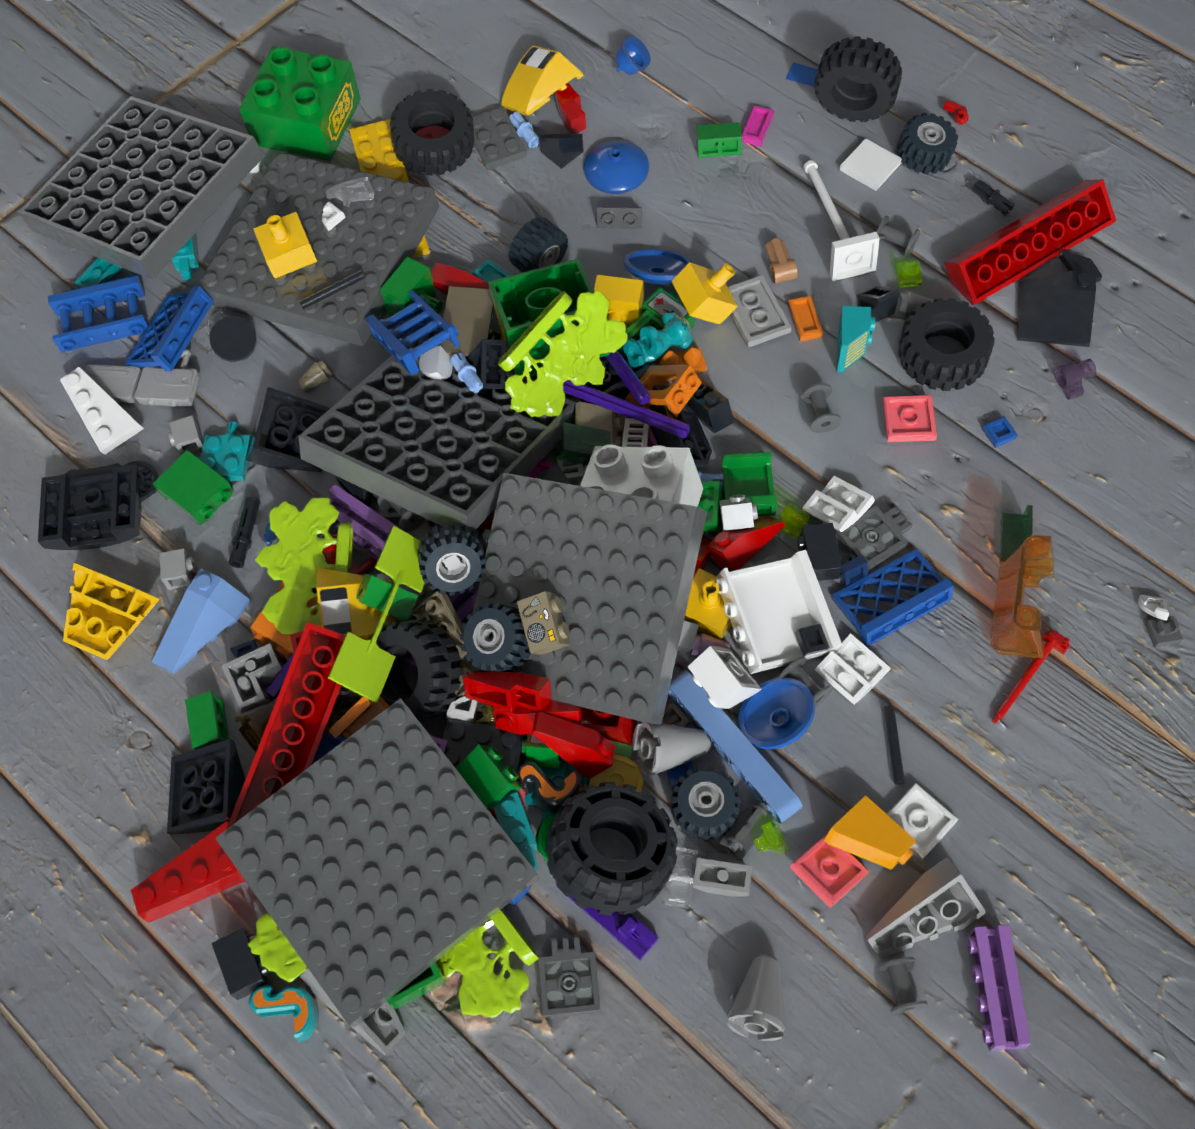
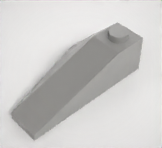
(930, 907)
(380, 1028)

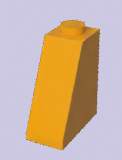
(871, 835)

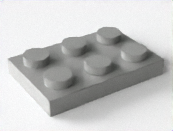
(758, 312)

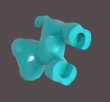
(655, 342)

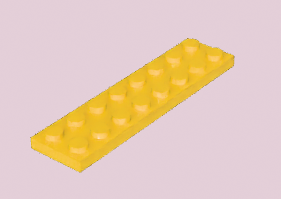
(377, 157)

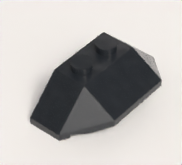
(696, 439)

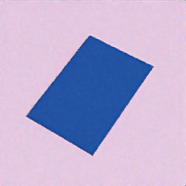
(802, 74)

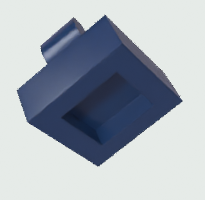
(853, 570)

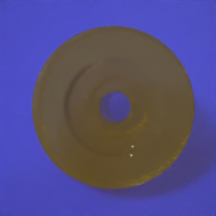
(488, 715)

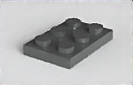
(496, 138)

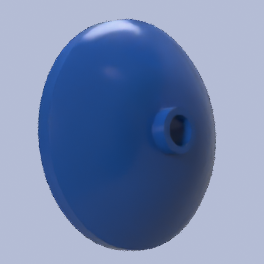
(616, 167)
(655, 265)
(777, 702)

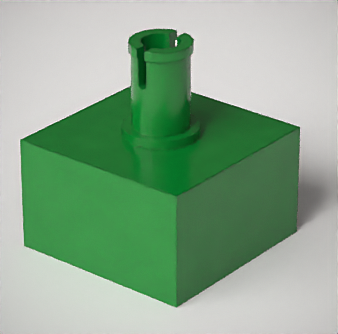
(408, 277)

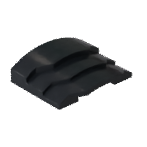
(89, 508)

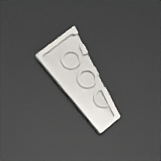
(101, 414)

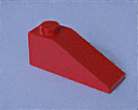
(737, 546)
(522, 719)
(576, 744)

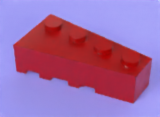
(187, 879)

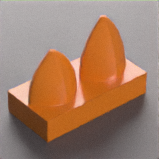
(691, 357)

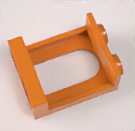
(677, 394)

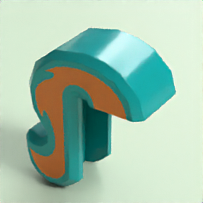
(289, 1000)

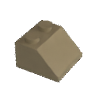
(600, 418)

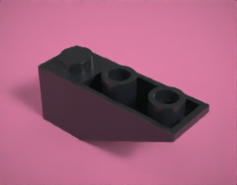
(711, 407)

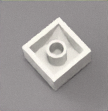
(723, 677)

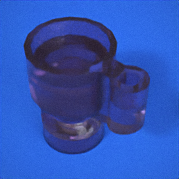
(1070, 377)

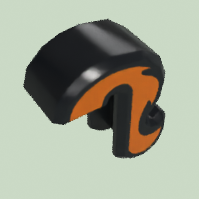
(547, 793)

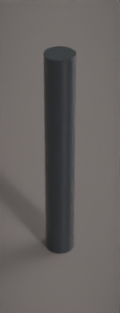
(332, 289)
(894, 745)

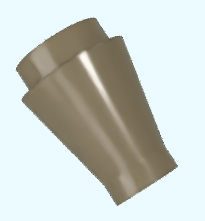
(314, 376)

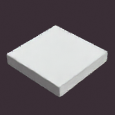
(870, 164)
(922, 819)

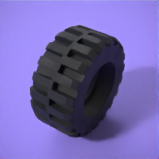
(864, 60)
(426, 110)
(950, 320)
(435, 662)

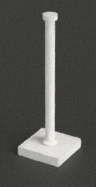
(849, 255)

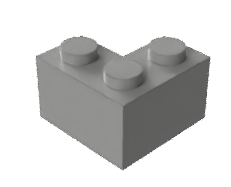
(250, 674)

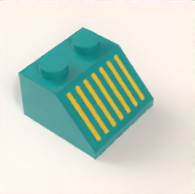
(853, 335)

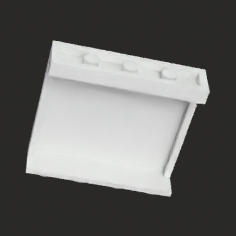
(770, 605)

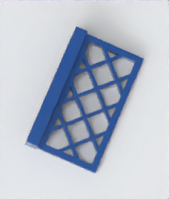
(181, 326)
(901, 614)

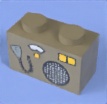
(544, 623)

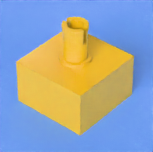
(284, 244)
(706, 292)
(624, 297)
(707, 606)

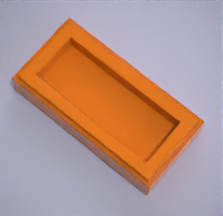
(805, 318)

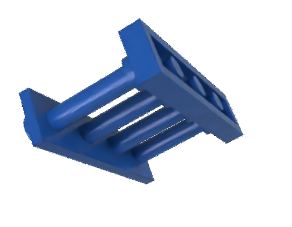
(96, 296)
(399, 348)

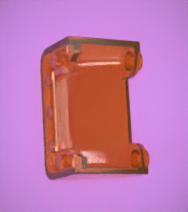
(1015, 625)

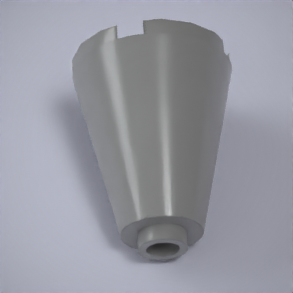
(667, 746)
(760, 1001)

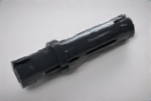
(242, 540)

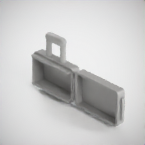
(150, 385)

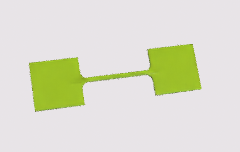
(361, 662)

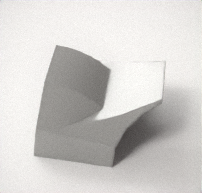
(722, 875)

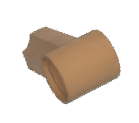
(781, 266)

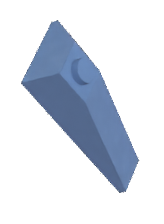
(202, 614)

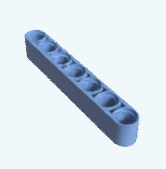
(734, 748)

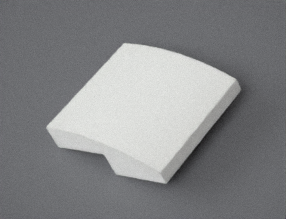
(838, 504)
(852, 669)

